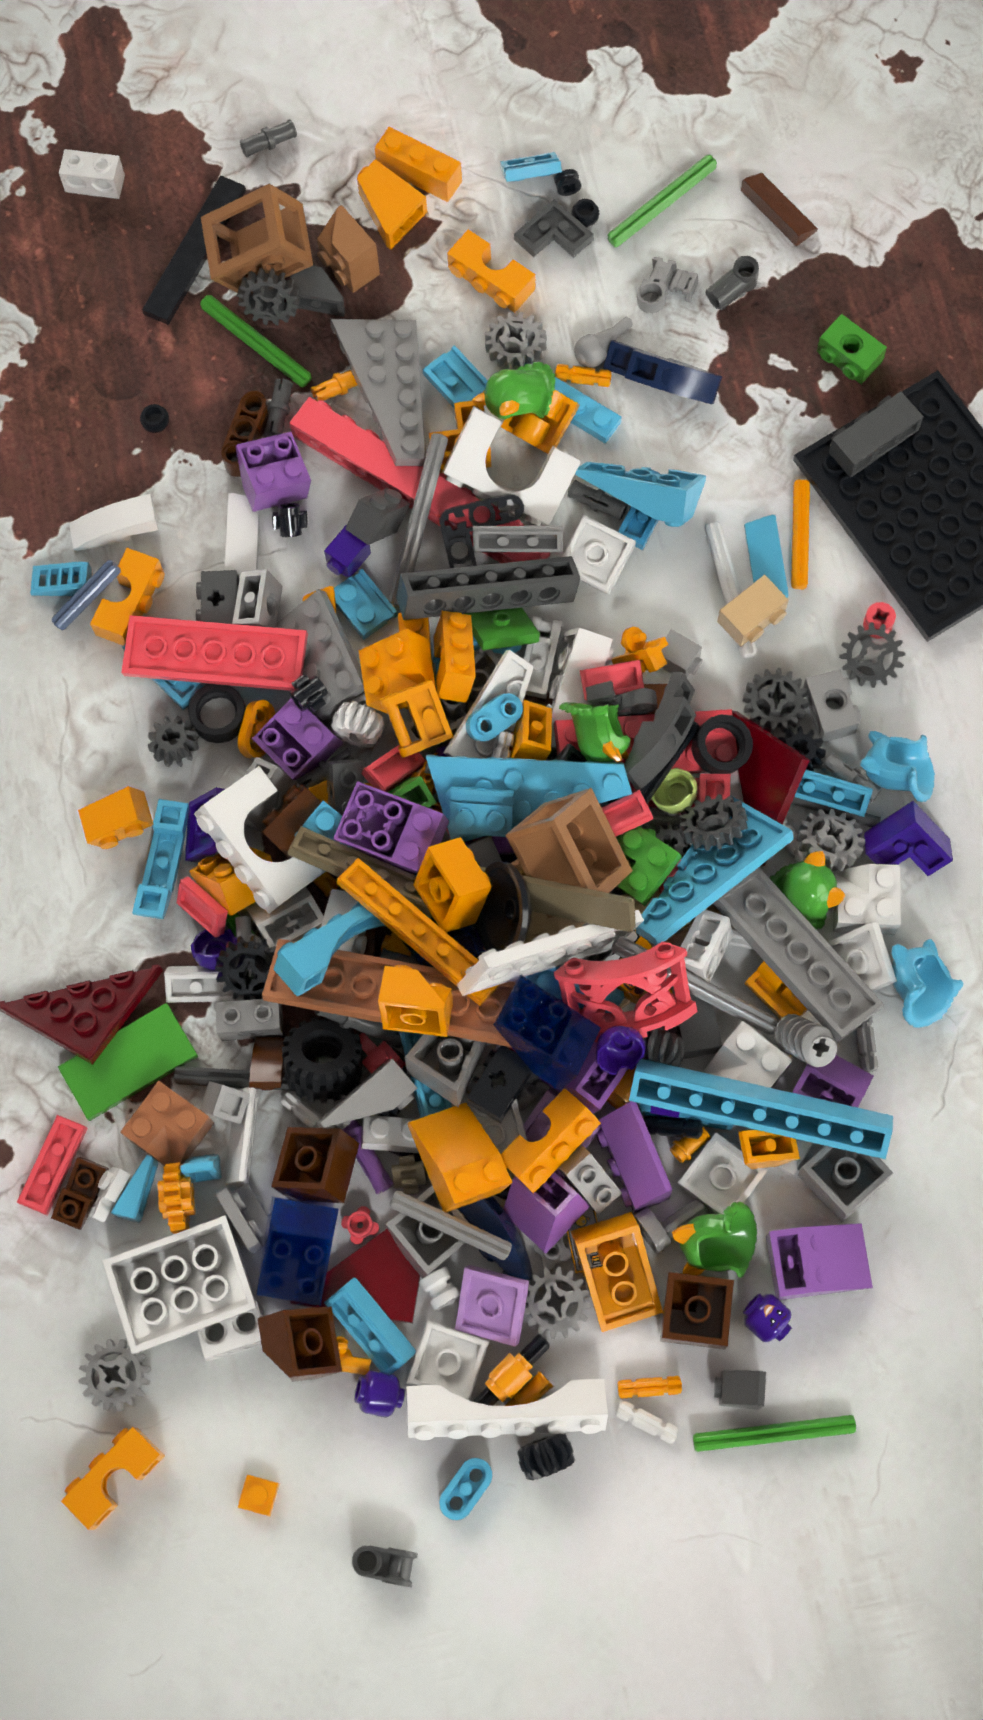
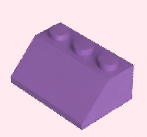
(633, 1158)

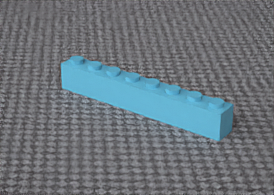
(762, 1108)

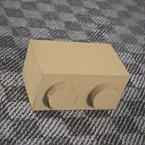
(753, 611)

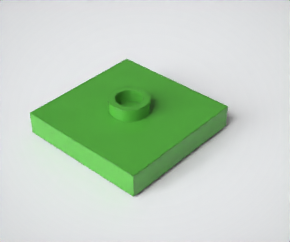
(503, 628)

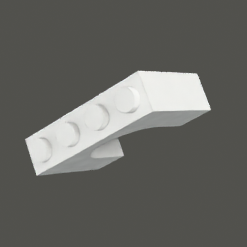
(468, 467)
(224, 821)

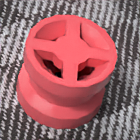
(883, 610)

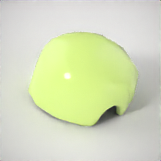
(676, 792)

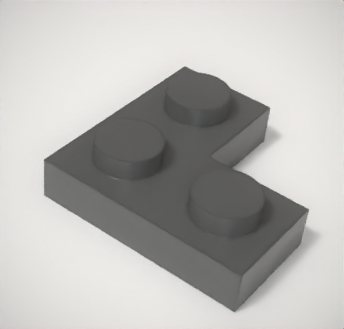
(553, 224)

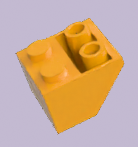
(219, 880)

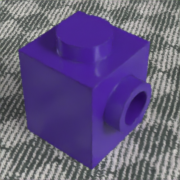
(346, 553)

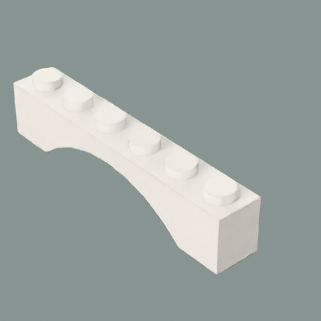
(573, 1408)

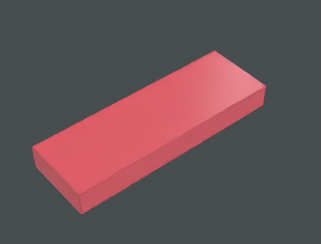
(52, 1165)

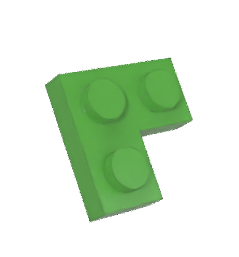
(652, 863)

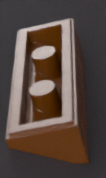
(778, 208)

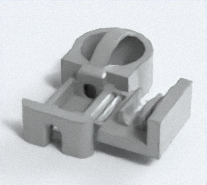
(662, 278)

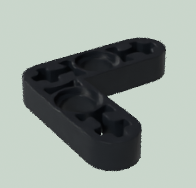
(462, 534)

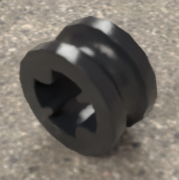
(567, 182)

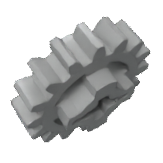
(515, 340)
(831, 837)
(570, 1298)
(123, 1364)

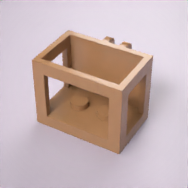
(273, 242)
(570, 844)

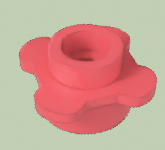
(358, 1234)

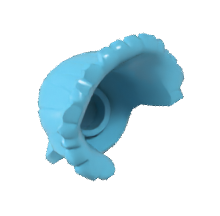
(900, 765)
(923, 983)

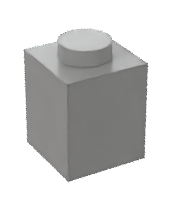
(681, 654)

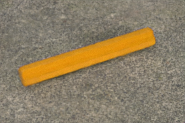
(800, 534)

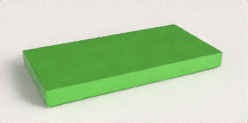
(129, 1063)

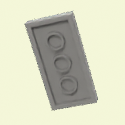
(327, 651)

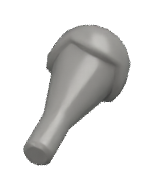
(593, 349)

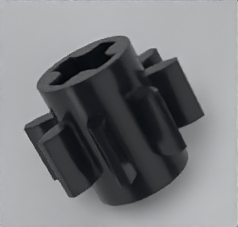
(289, 520)
(308, 693)

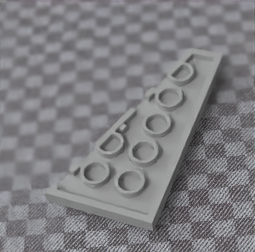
(388, 375)

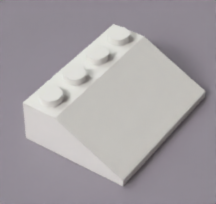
(180, 1284)

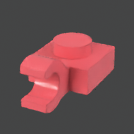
(377, 1055)

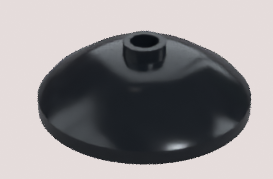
(506, 910)

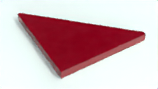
(771, 773)
(84, 1013)
(382, 1273)

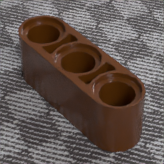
(244, 421)

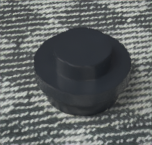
(586, 212)
(154, 418)

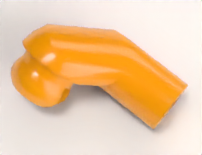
(349, 1362)

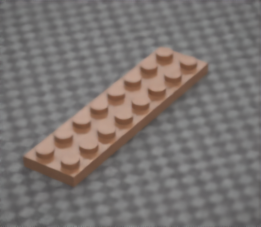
(354, 986)

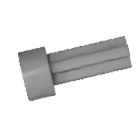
(659, 1233)

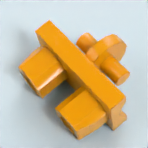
(647, 652)

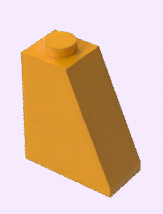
(390, 202)

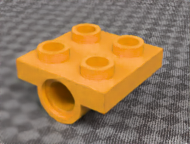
(545, 431)
(774, 992)

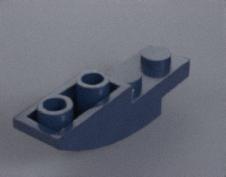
(662, 372)
(492, 1218)

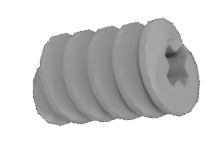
(805, 1040)

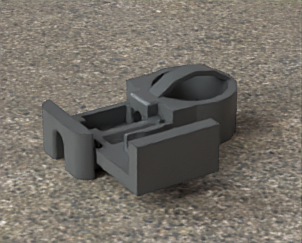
(632, 703)

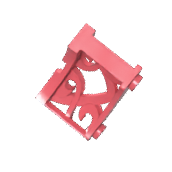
(642, 970)

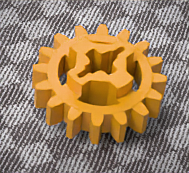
(176, 1197)

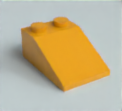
(459, 1157)
(625, 1285)

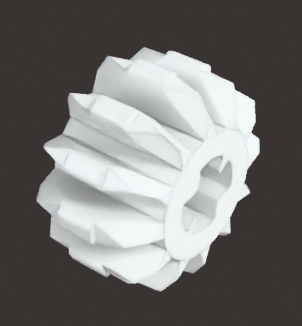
(357, 724)

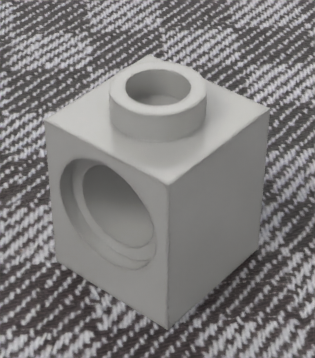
(224, 1102)

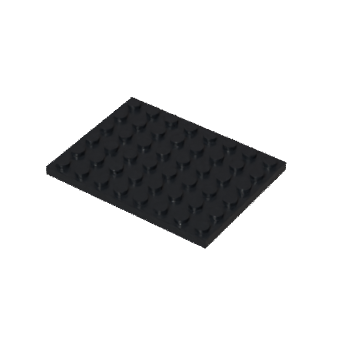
(916, 508)

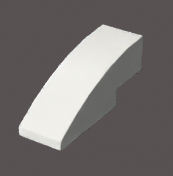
(114, 523)

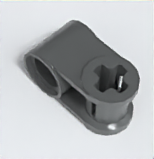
(387, 1565)

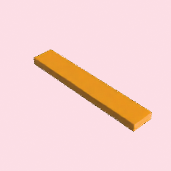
(410, 924)

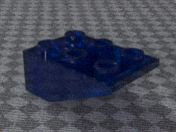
(546, 1033)
(296, 1250)

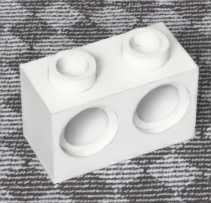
(91, 173)
(706, 943)
(233, 1338)

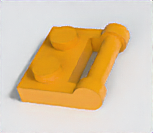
(426, 715)

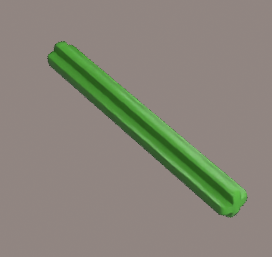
(662, 200)
(255, 340)
(774, 1433)

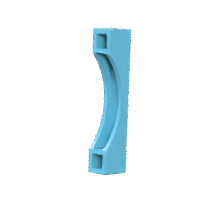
(306, 961)

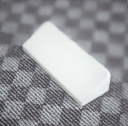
(241, 535)
(196, 985)
(242, 1142)

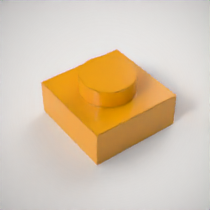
(258, 1495)

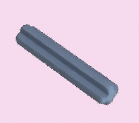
(86, 595)

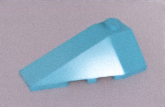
(660, 496)

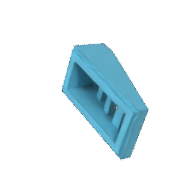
(82, 569)
(202, 1168)
(136, 1194)

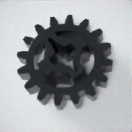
(234, 969)

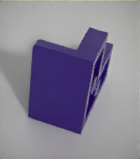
(907, 835)

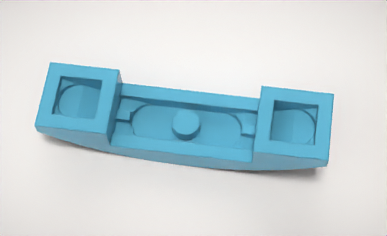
(163, 859)

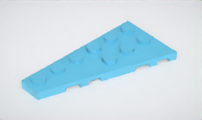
(530, 779)
(711, 875)

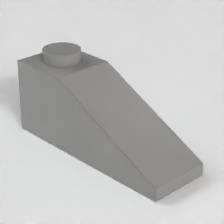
(378, 1093)

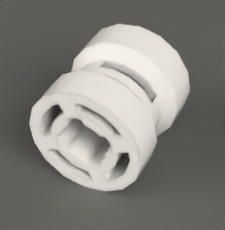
(442, 1291)

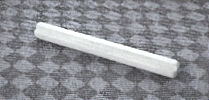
(726, 574)

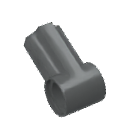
(733, 284)

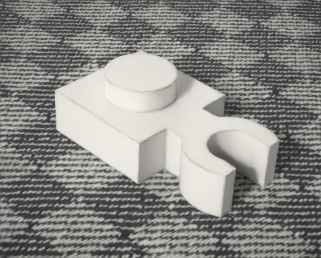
(110, 1187)

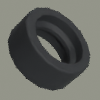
(204, 695)
(738, 730)

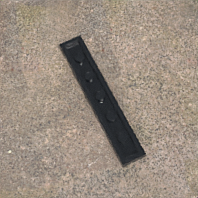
(189, 256)

